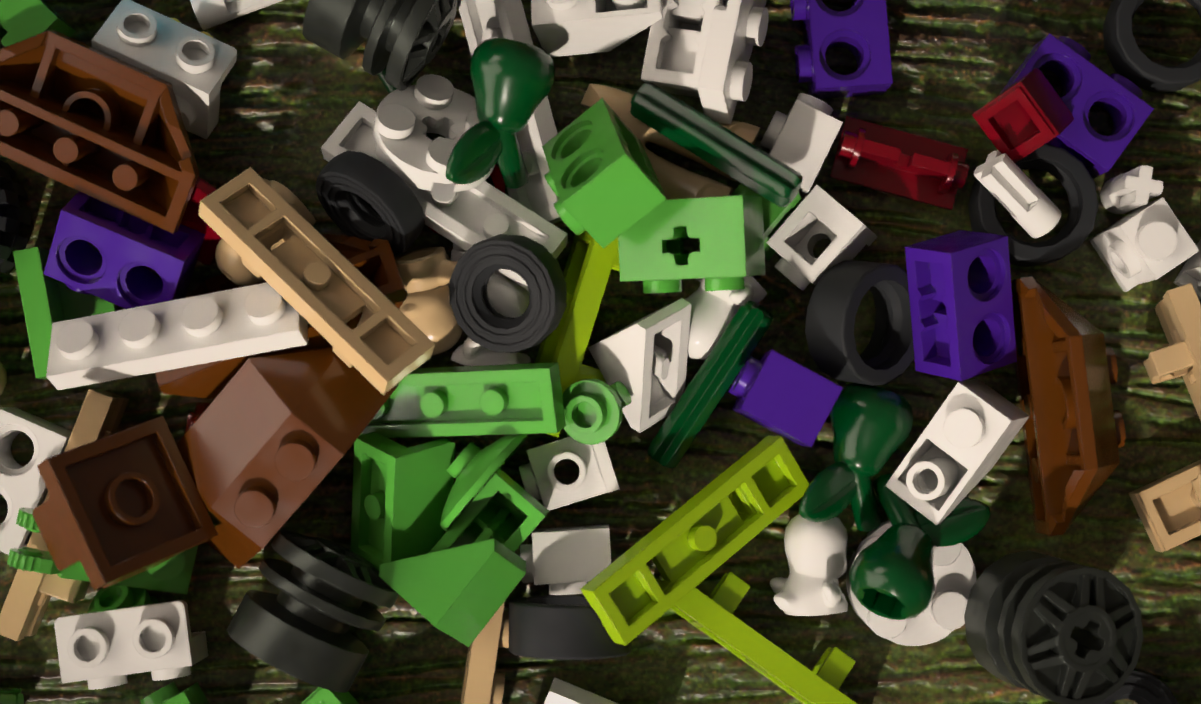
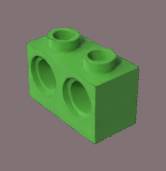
(601, 175)

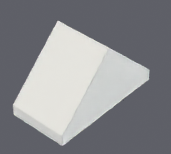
(649, 362)

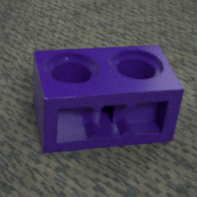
(860, 30)
(1086, 87)
(125, 250)
(961, 304)
(784, 397)

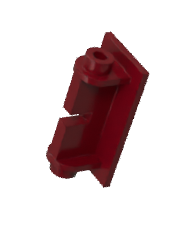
(900, 163)

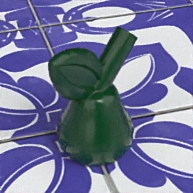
(508, 87)
(866, 432)
(896, 570)

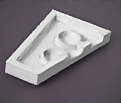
(725, 64)

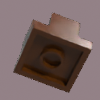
(121, 504)

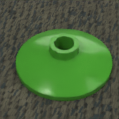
(473, 471)

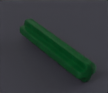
(716, 144)
(710, 384)

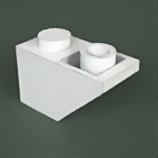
(590, 25)
(956, 449)

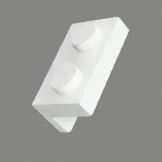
(174, 53)
(128, 641)

